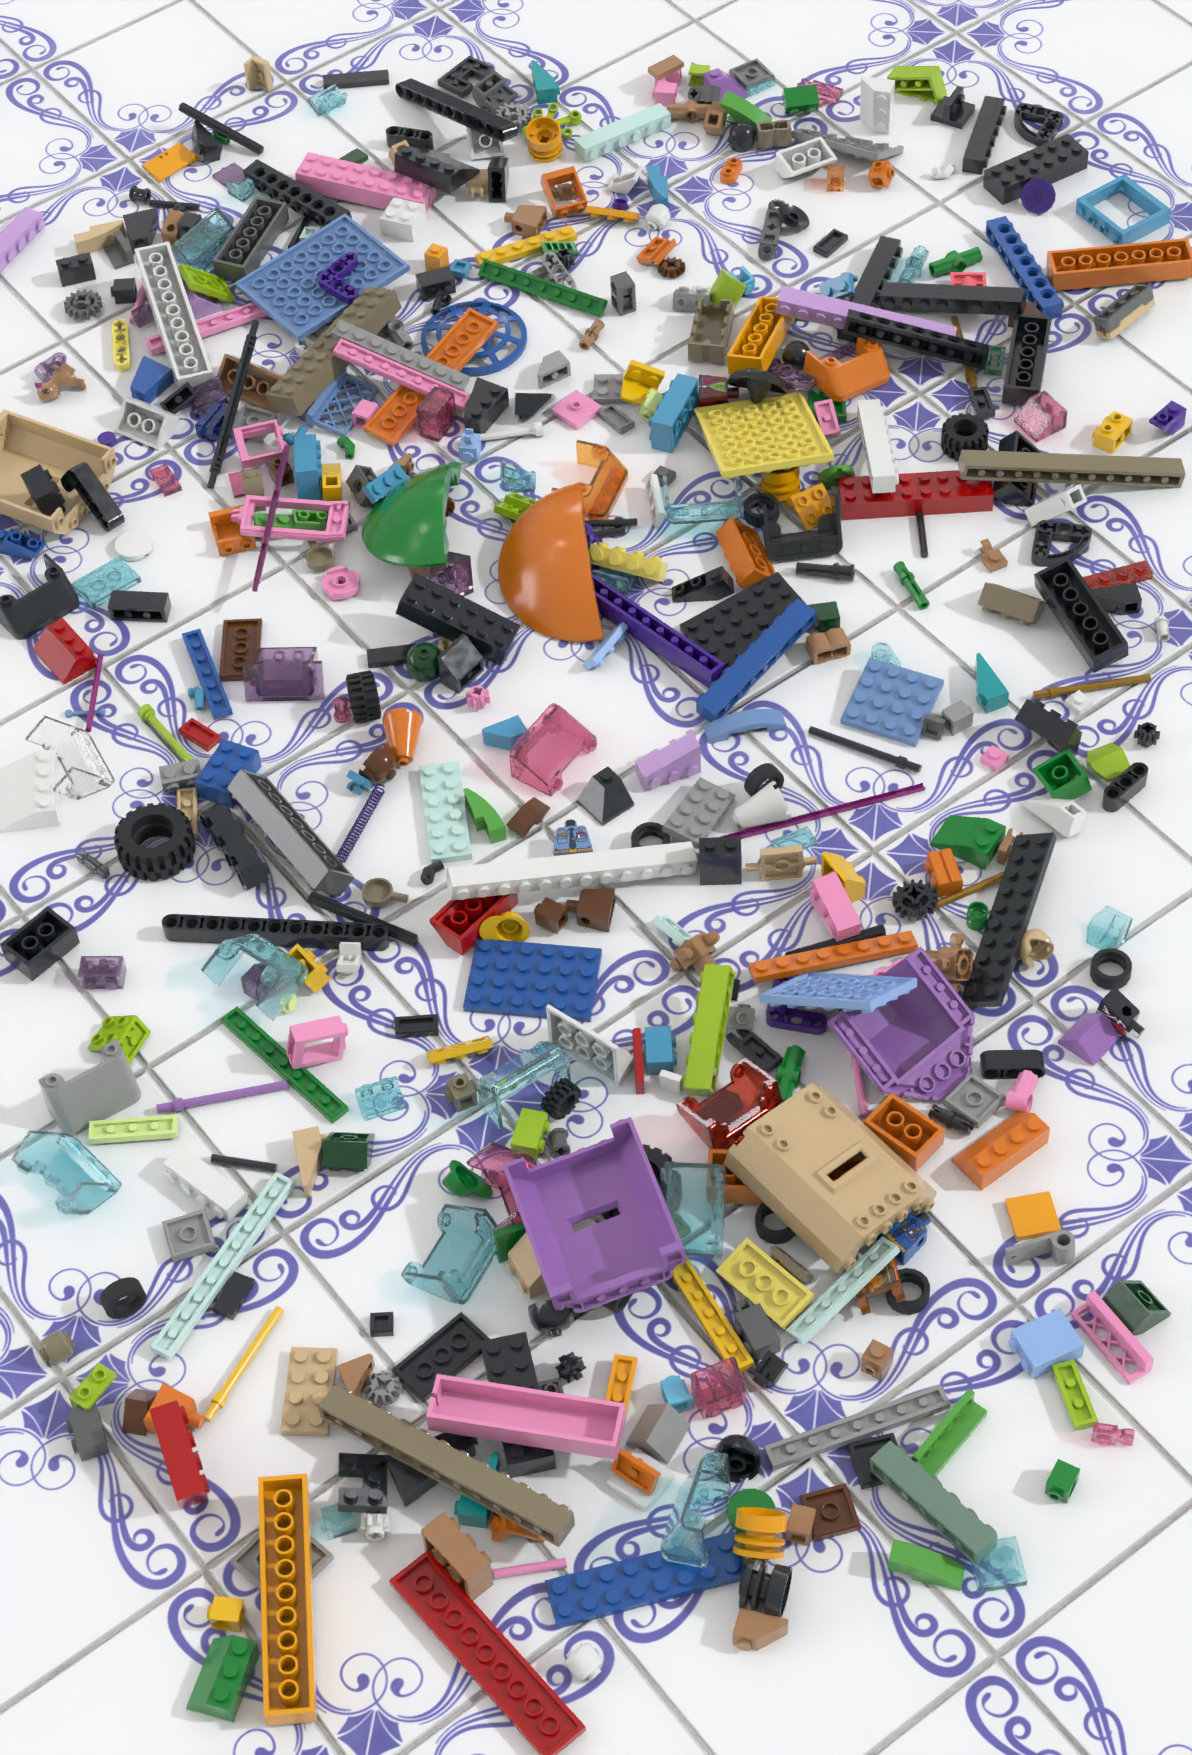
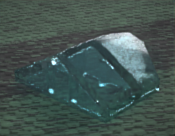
(517, 478)
(1108, 929)

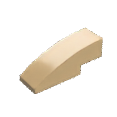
(98, 237)

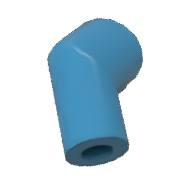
(199, 697)

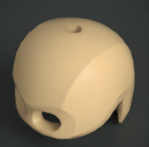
(1035, 946)

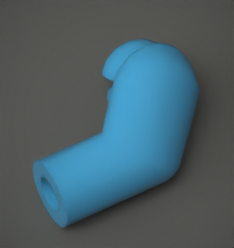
(290, 438)

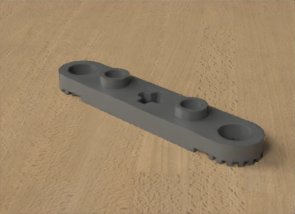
(770, 238)

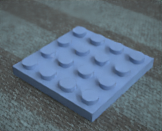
(892, 701)

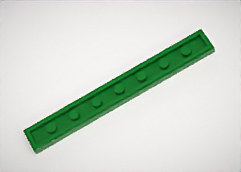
(542, 288)
(276, 1058)

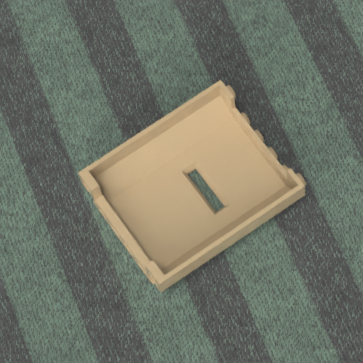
(31, 443)
(788, 1165)

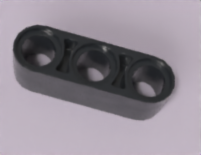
(414, 137)
(1125, 787)
(1009, 1063)

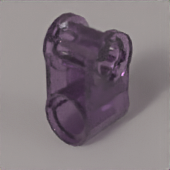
(44, 369)

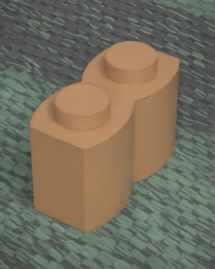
(828, 645)

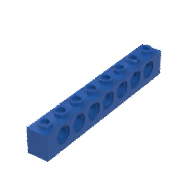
(1023, 267)

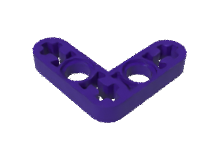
(329, 280)
(783, 1011)

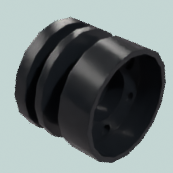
(765, 1587)

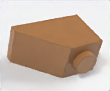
(757, 1629)

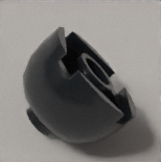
(550, 1321)
(742, 1456)

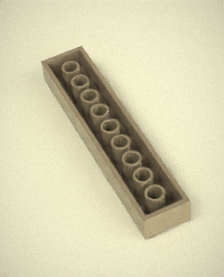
(318, 366)

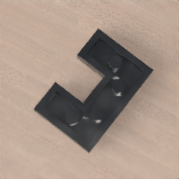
(456, 78)
(373, 1494)

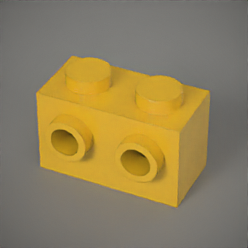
(1112, 432)
(316, 971)

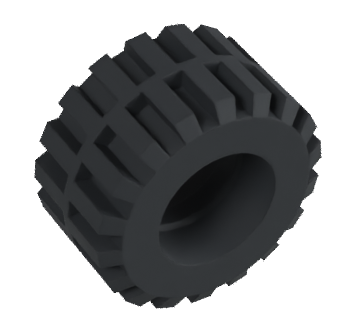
(963, 433)
(363, 696)

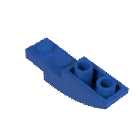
(19, 544)

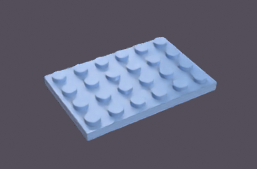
(838, 991)

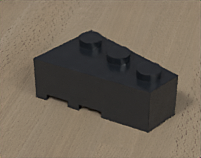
(485, 405)

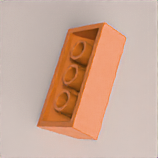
(744, 553)
(1002, 1148)

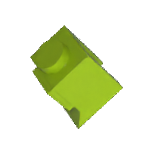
(696, 72)

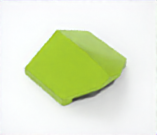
(727, 287)
(1108, 761)

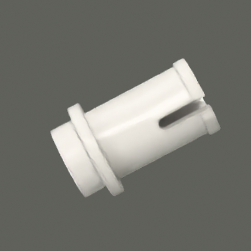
(1161, 624)

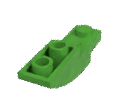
(297, 520)

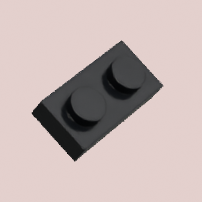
(981, 402)

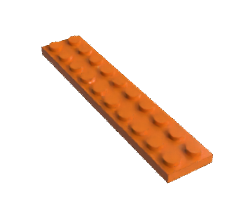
(453, 351)

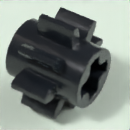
(566, 257)
(1146, 734)
(570, 1367)

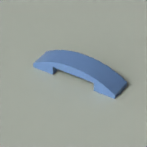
(744, 721)

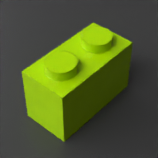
(531, 1132)

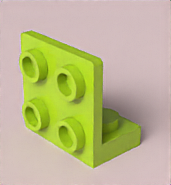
(128, 1031)

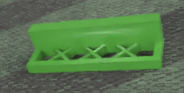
(950, 1434)

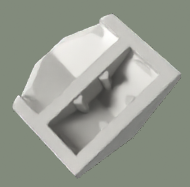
(624, 182)

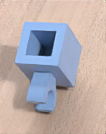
(469, 446)

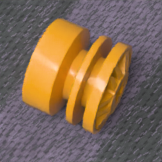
(544, 139)
(781, 483)
(760, 1538)

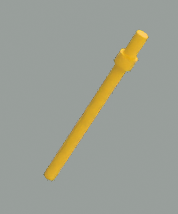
(220, 1399)

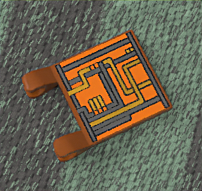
(884, 1281)

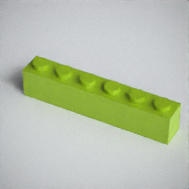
(709, 1030)

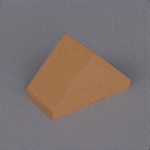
(355, 1372)

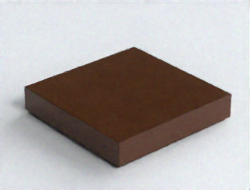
(834, 1512)

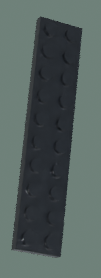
(1008, 920)

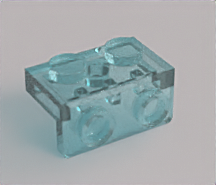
(327, 100)
(618, 580)

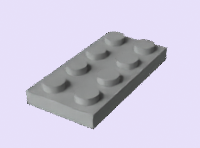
(698, 812)

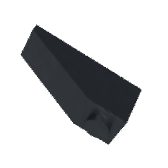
(205, 144)

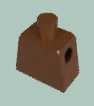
(594, 908)

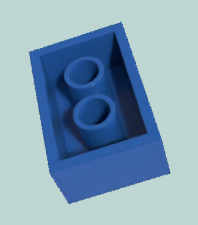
(222, 769)

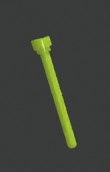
(148, 714)

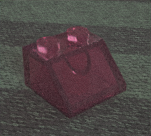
(718, 1388)

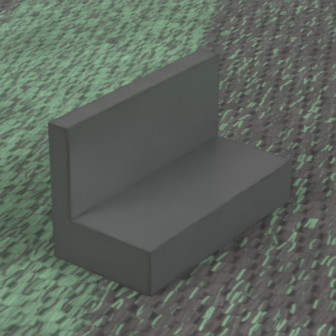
(119, 252)

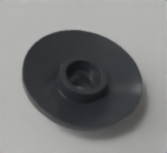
(793, 216)

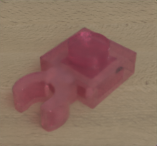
(1110, 1434)

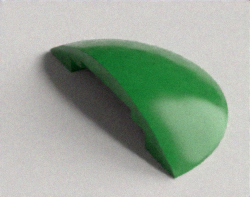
(411, 519)

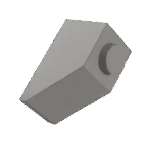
(553, 369)

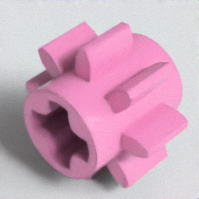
(477, 697)

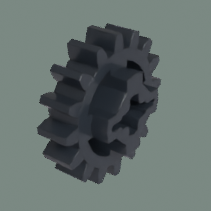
(925, 898)

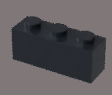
(139, 606)

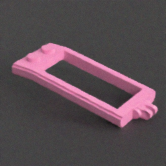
(335, 528)

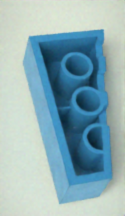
(308, 466)

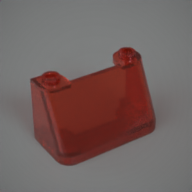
(730, 1110)

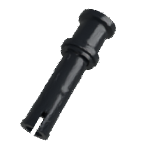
(835, 571)

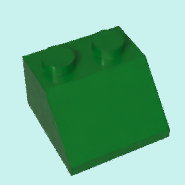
(1063, 776)

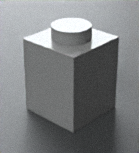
(957, 717)

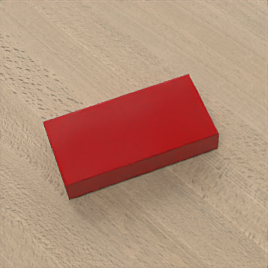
(199, 734)

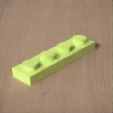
(133, 1129)

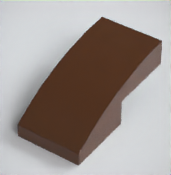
(527, 815)

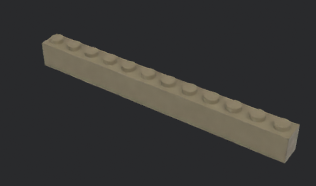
(1071, 468)
(447, 1465)

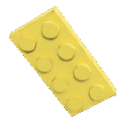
(765, 1282)

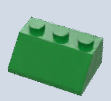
(224, 1677)

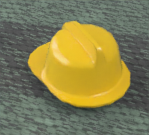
(507, 927)

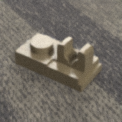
(791, 1264)

